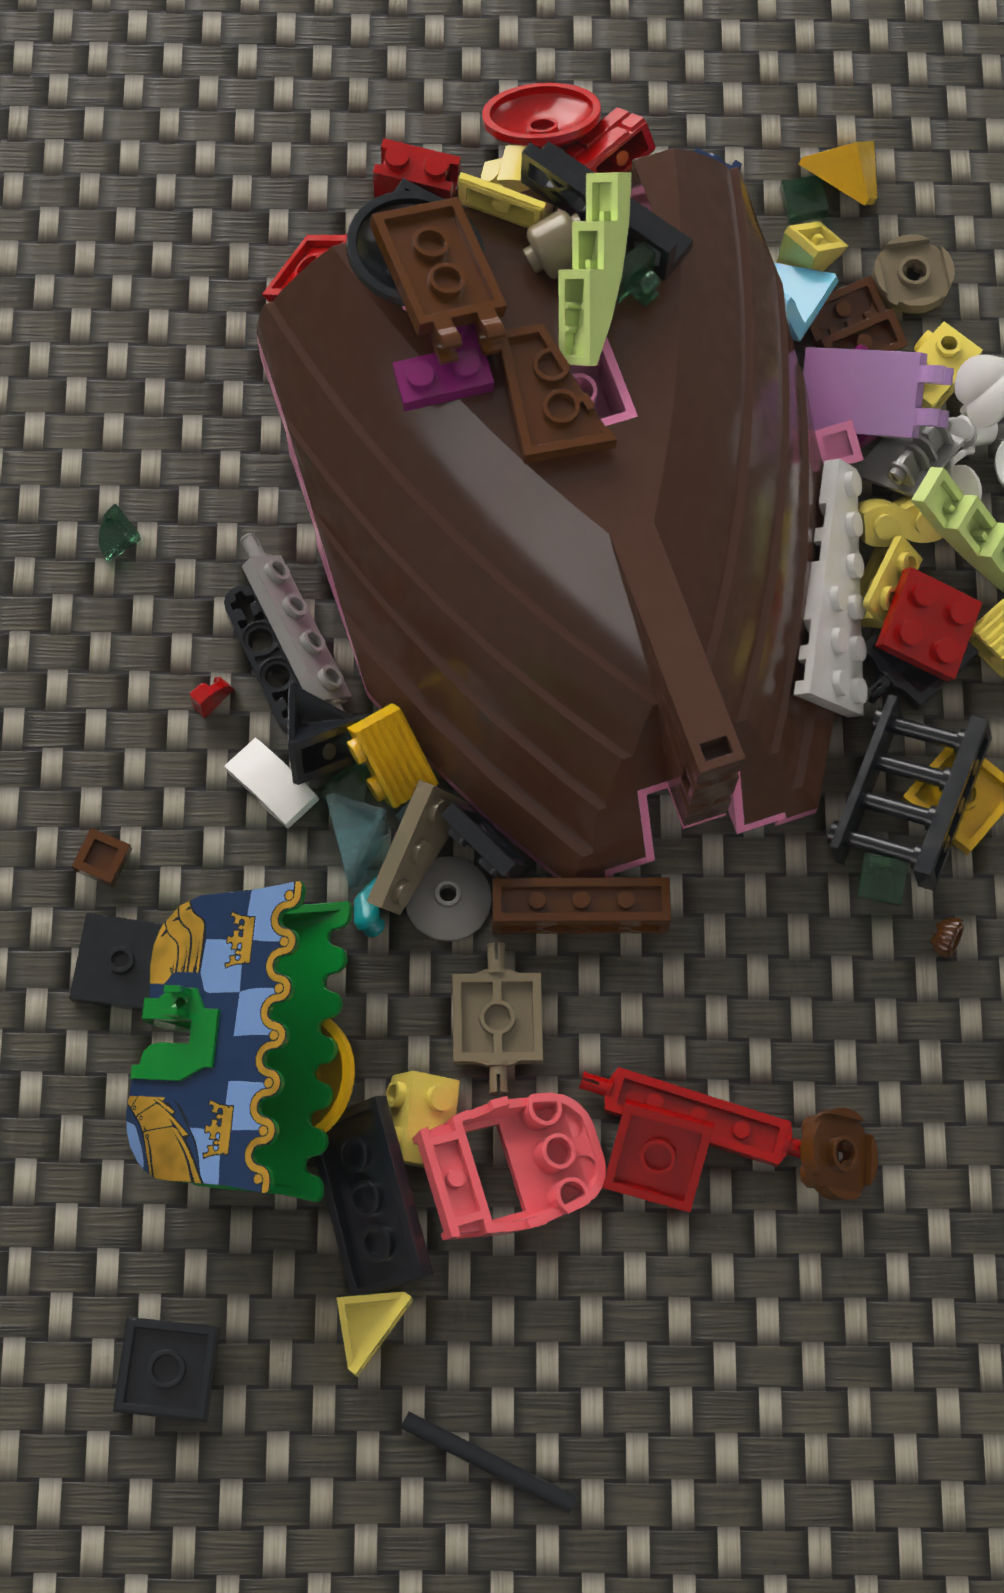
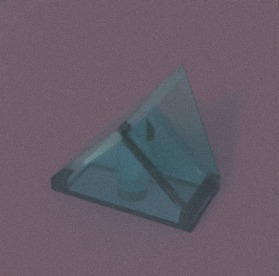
(358, 832)

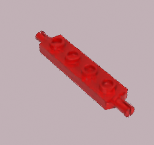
(735, 1126)

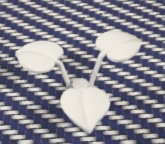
(981, 390)

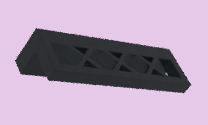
(563, 184)

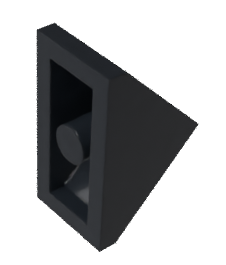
(316, 736)

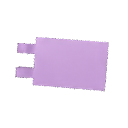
(873, 390)

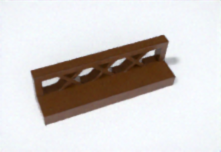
(581, 905)

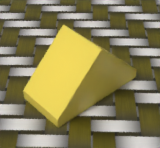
(810, 246)

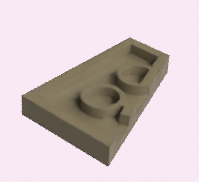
(413, 847)

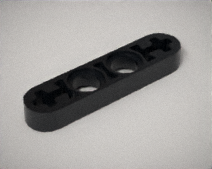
(260, 661)

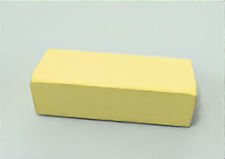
(501, 201)

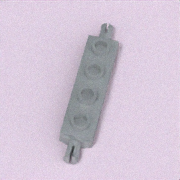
(293, 624)

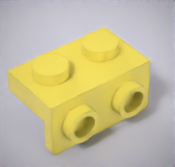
(882, 578)
(419, 1102)

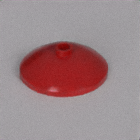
(541, 114)

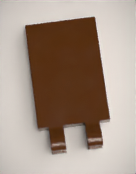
(441, 275)

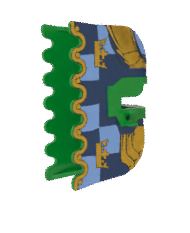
(252, 993)

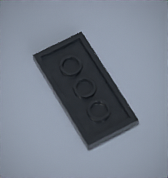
(372, 1201)

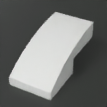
(271, 783)

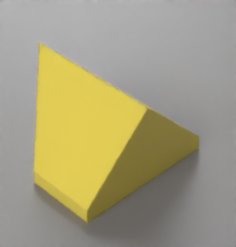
(367, 1323)

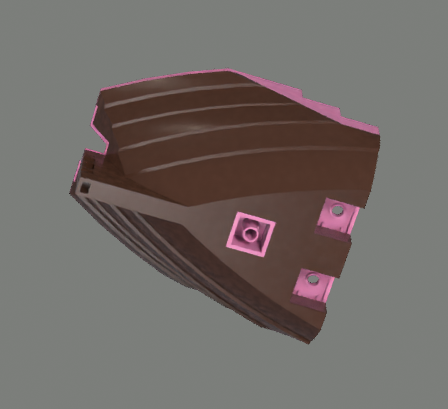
(588, 612)

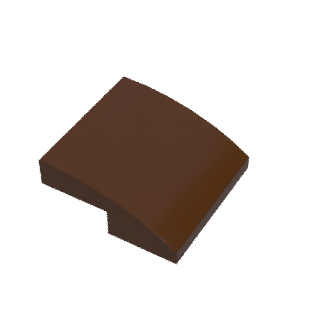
(857, 317)

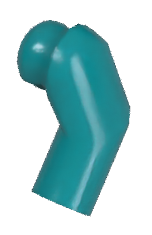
(366, 914)

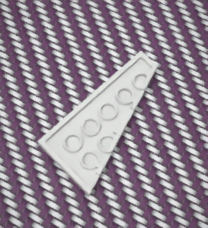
(834, 600)

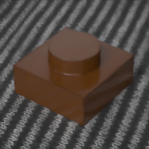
(101, 857)

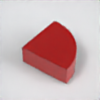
(207, 698)

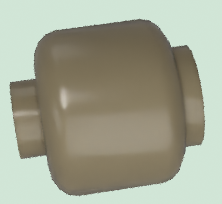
(551, 243)

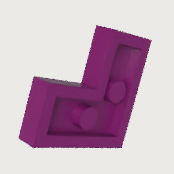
(427, 383)

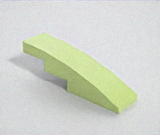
(598, 256)
(963, 523)

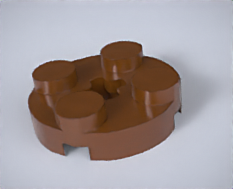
(820, 1167)

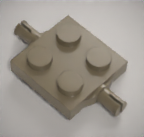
(497, 1018)

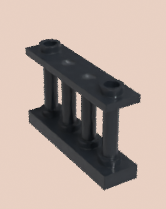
(940, 820)

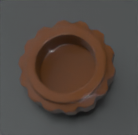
(948, 936)

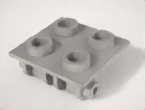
(904, 462)

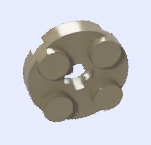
(910, 295)

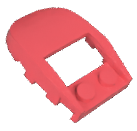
(548, 1152)

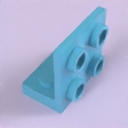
(804, 295)

